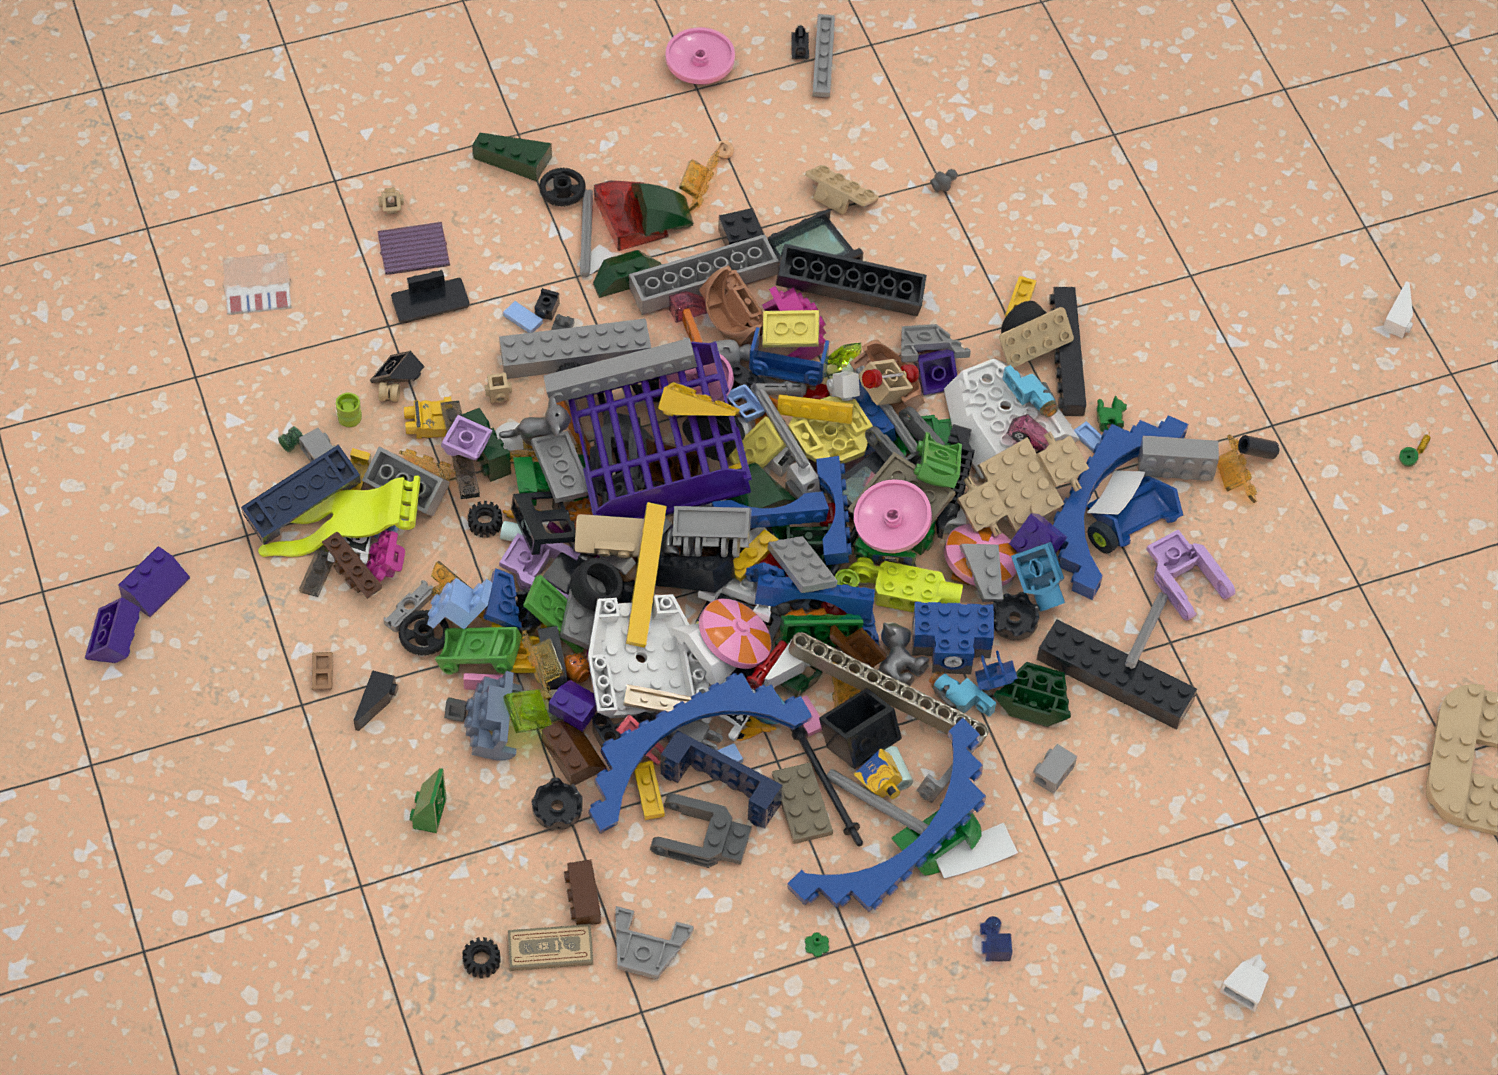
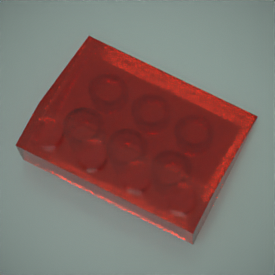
(623, 214)

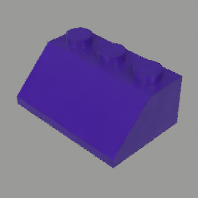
(153, 581)
(113, 631)

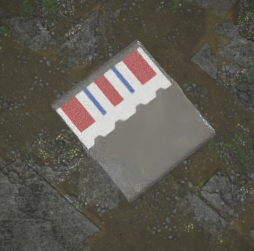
(257, 283)

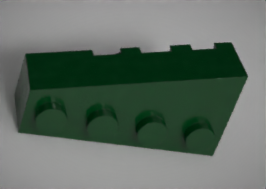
(513, 154)
(494, 459)

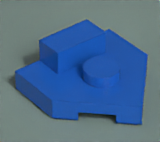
(763, 568)

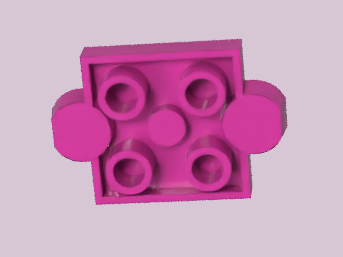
(383, 558)

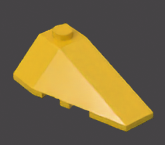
(684, 401)

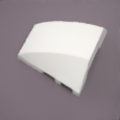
(715, 668)

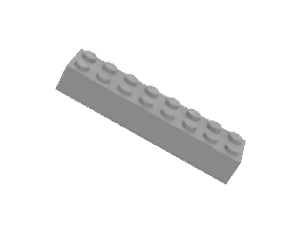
(750, 258)
(547, 350)

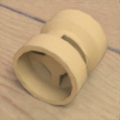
(389, 392)

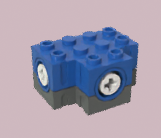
(952, 634)

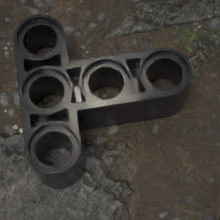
(609, 731)

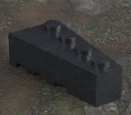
(695, 572)

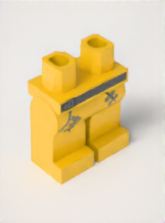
(427, 418)

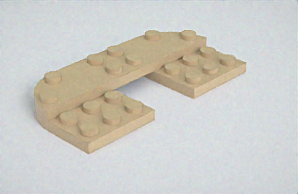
(1459, 796)

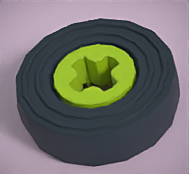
(1102, 537)

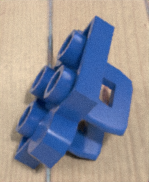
(995, 674)

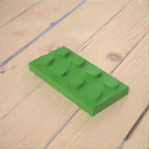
(548, 606)

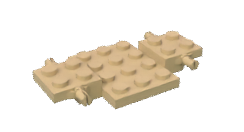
(1021, 483)

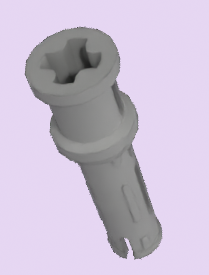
(786, 388)

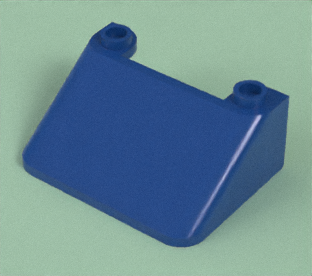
(1149, 503)

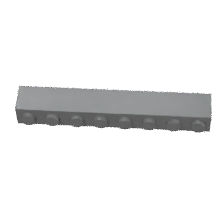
(620, 370)

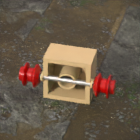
(887, 381)

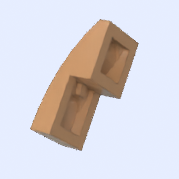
(322, 670)

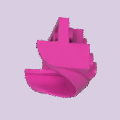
(795, 301)

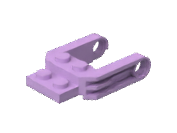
(1177, 556)
(528, 566)

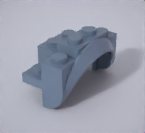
(489, 712)

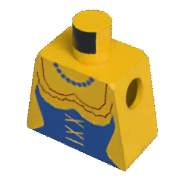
(881, 775)

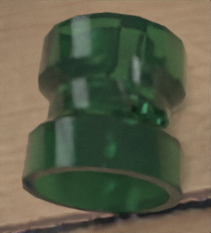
(290, 439)

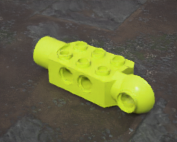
(903, 585)

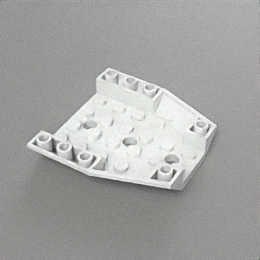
(978, 404)
(614, 663)

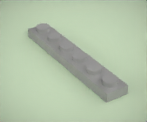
(823, 55)

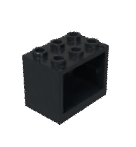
(860, 728)

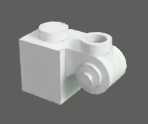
(844, 385)

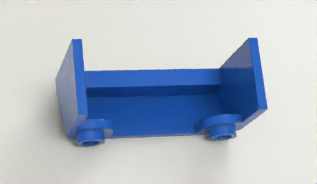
(787, 367)

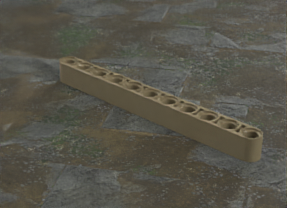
(879, 684)

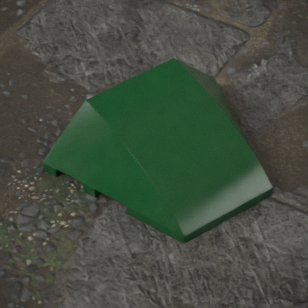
(661, 208)
(764, 491)
(812, 535)
(1036, 695)

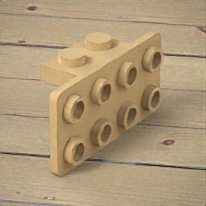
(837, 191)
(1036, 337)
(608, 535)

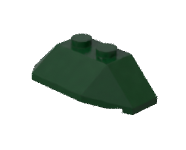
(615, 271)

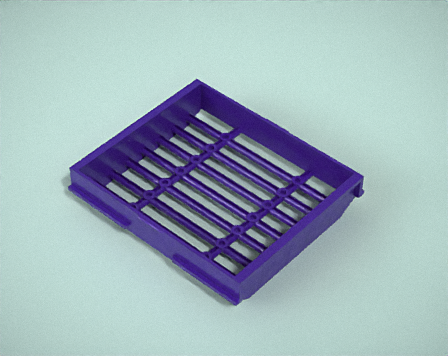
(687, 492)

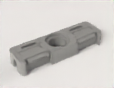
(419, 598)

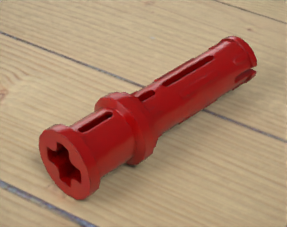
(763, 669)

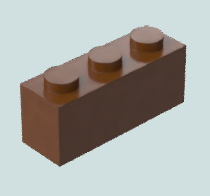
(583, 893)

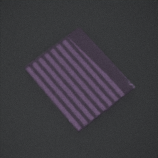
(413, 248)

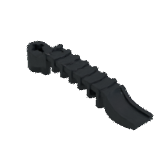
(957, 435)

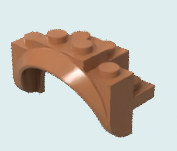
(735, 313)
(877, 351)

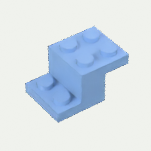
(459, 603)

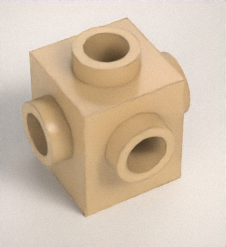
(391, 208)
(498, 388)

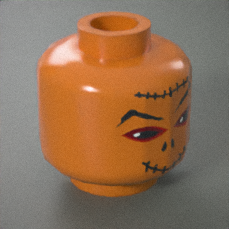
(577, 668)

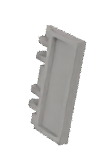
(710, 525)

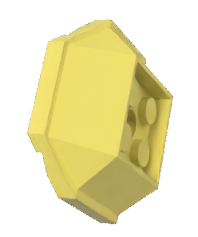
(844, 440)

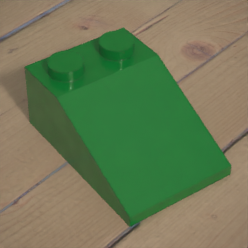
(430, 803)

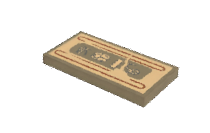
(550, 947)

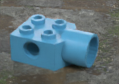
(1040, 575)

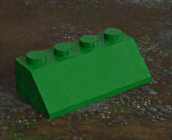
(818, 626)

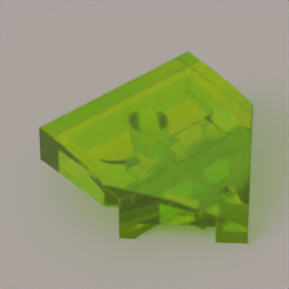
(843, 354)

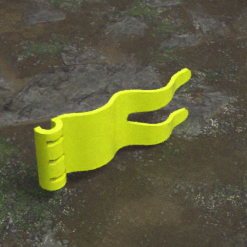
(354, 516)

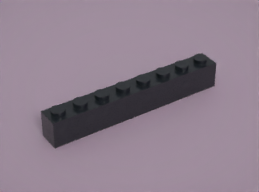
(1069, 357)

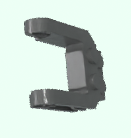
(916, 426)
(609, 439)
(618, 479)
(723, 839)

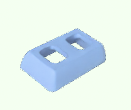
(752, 403)

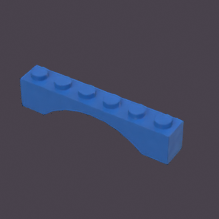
(807, 509)
(835, 541)
(776, 590)

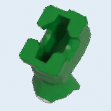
(1110, 415)

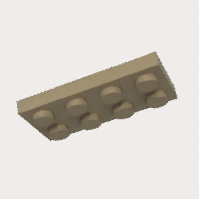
(803, 803)

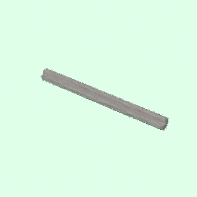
(586, 233)
(898, 424)
(782, 428)
(1146, 630)
(877, 801)

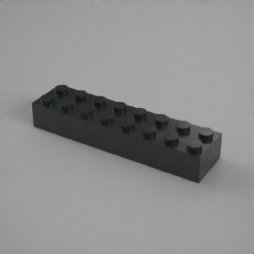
(851, 280)
(1105, 670)

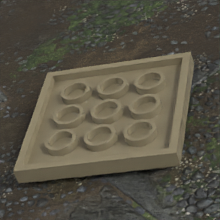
(901, 469)

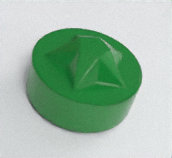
(1408, 456)

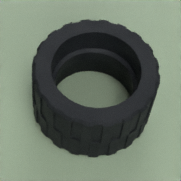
(706, 433)

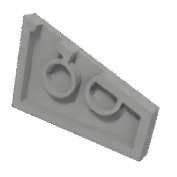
(986, 570)

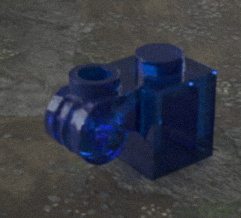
(996, 944)

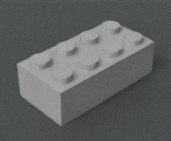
(1178, 458)
(388, 466)

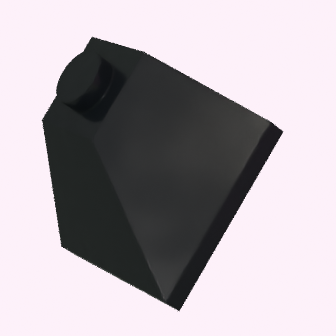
(399, 368)

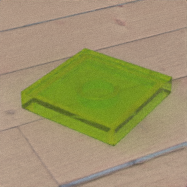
(527, 710)

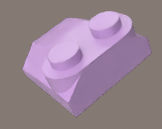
(466, 438)

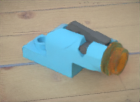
(1031, 390)
(962, 695)

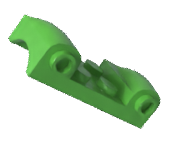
(939, 462)
(480, 646)

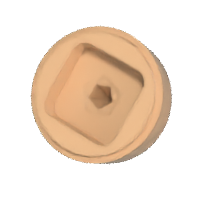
(725, 148)

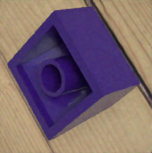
(936, 370)
(573, 705)

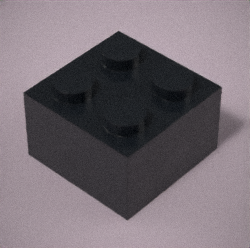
(739, 226)

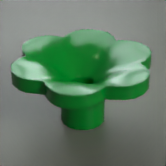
(814, 947)

